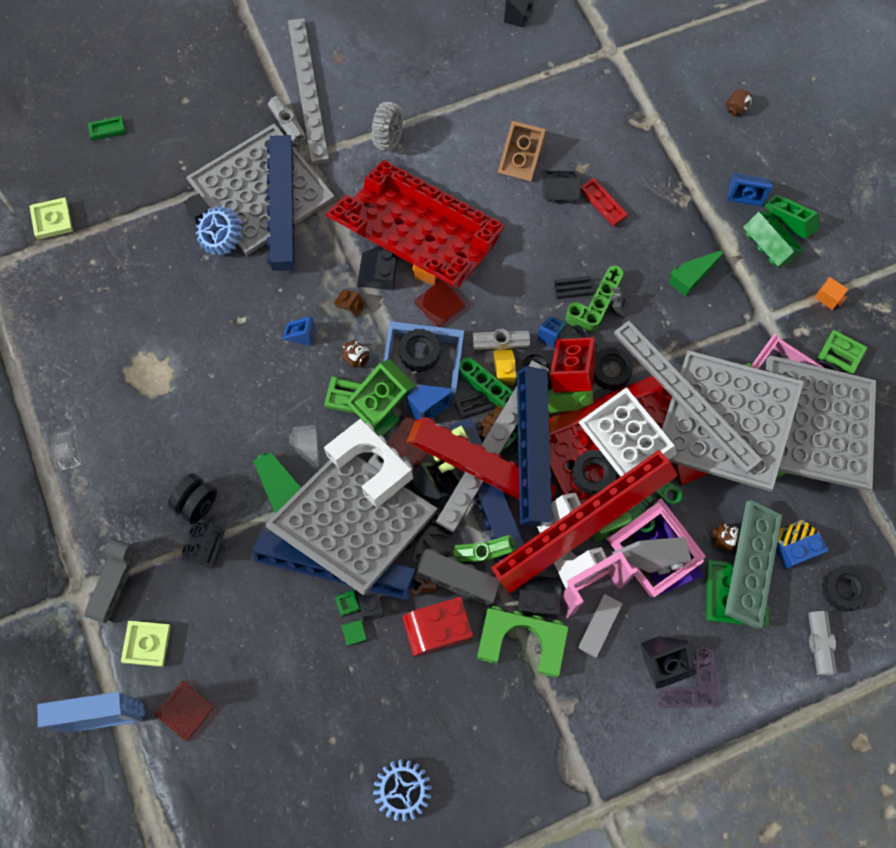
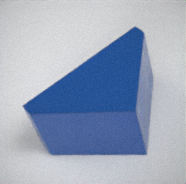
(300, 331)
(550, 331)

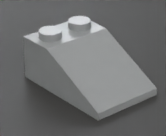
(657, 554)

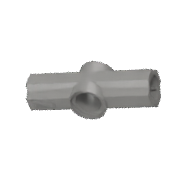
(282, 114)
(512, 339)
(822, 643)

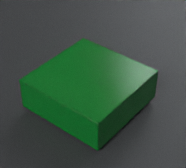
(347, 603)
(354, 633)

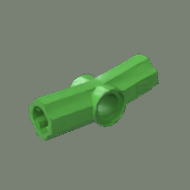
(495, 548)

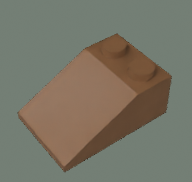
(522, 151)

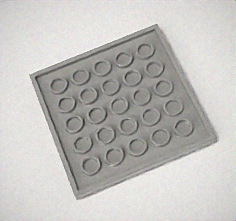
(240, 183)
(750, 401)
(831, 425)
(344, 530)

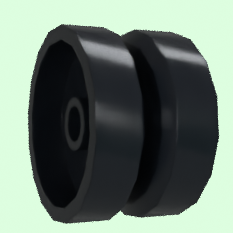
(192, 498)

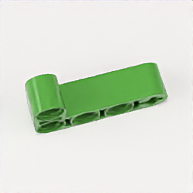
(600, 298)

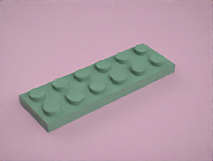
(753, 564)

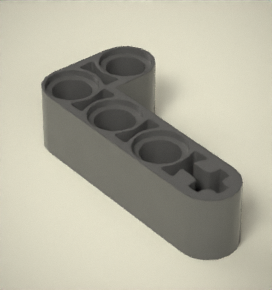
(111, 581)

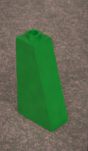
(276, 480)

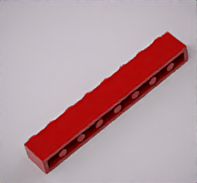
(466, 456)

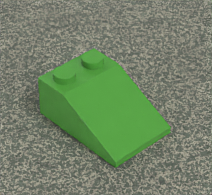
(380, 393)

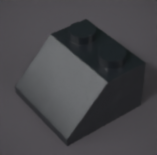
(517, 11)
(561, 185)
(377, 269)
(540, 597)

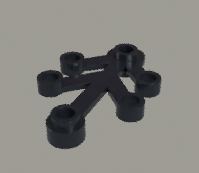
(425, 534)

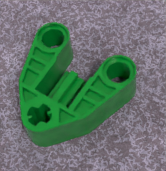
(638, 509)

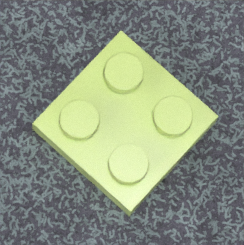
(51, 218)
(145, 643)

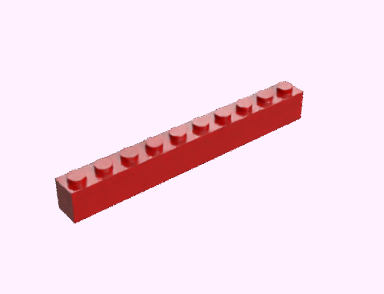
(584, 521)

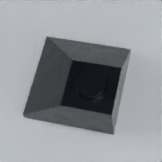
(433, 483)
(667, 660)

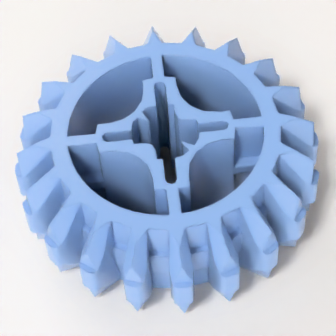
(224, 236)
(385, 797)

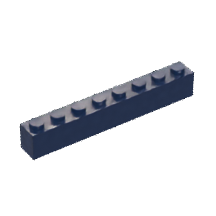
(281, 203)
(534, 447)
(492, 500)
(276, 552)

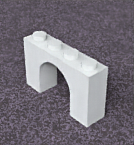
(361, 439)
(570, 564)

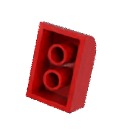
(573, 365)
(437, 627)

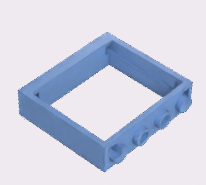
(443, 334)
(90, 712)

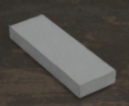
(599, 626)

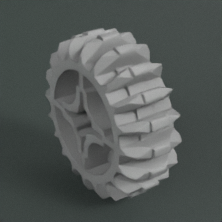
(387, 126)

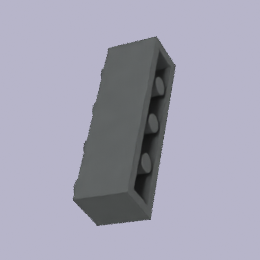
(457, 577)

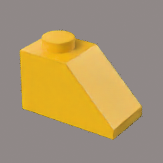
(505, 367)

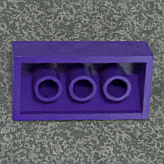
(663, 530)

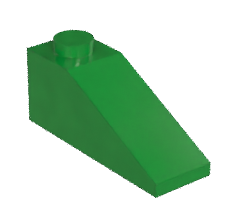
(794, 216)
(692, 272)

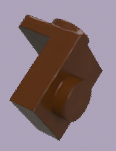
(350, 301)

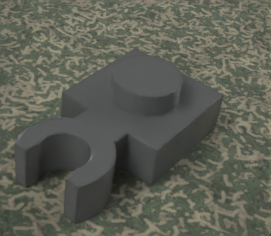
(619, 301)

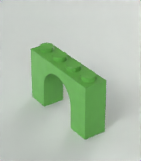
(550, 635)

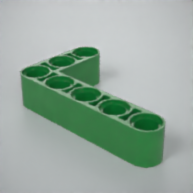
(486, 389)

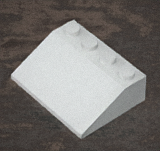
(626, 432)

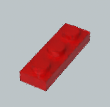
(603, 202)

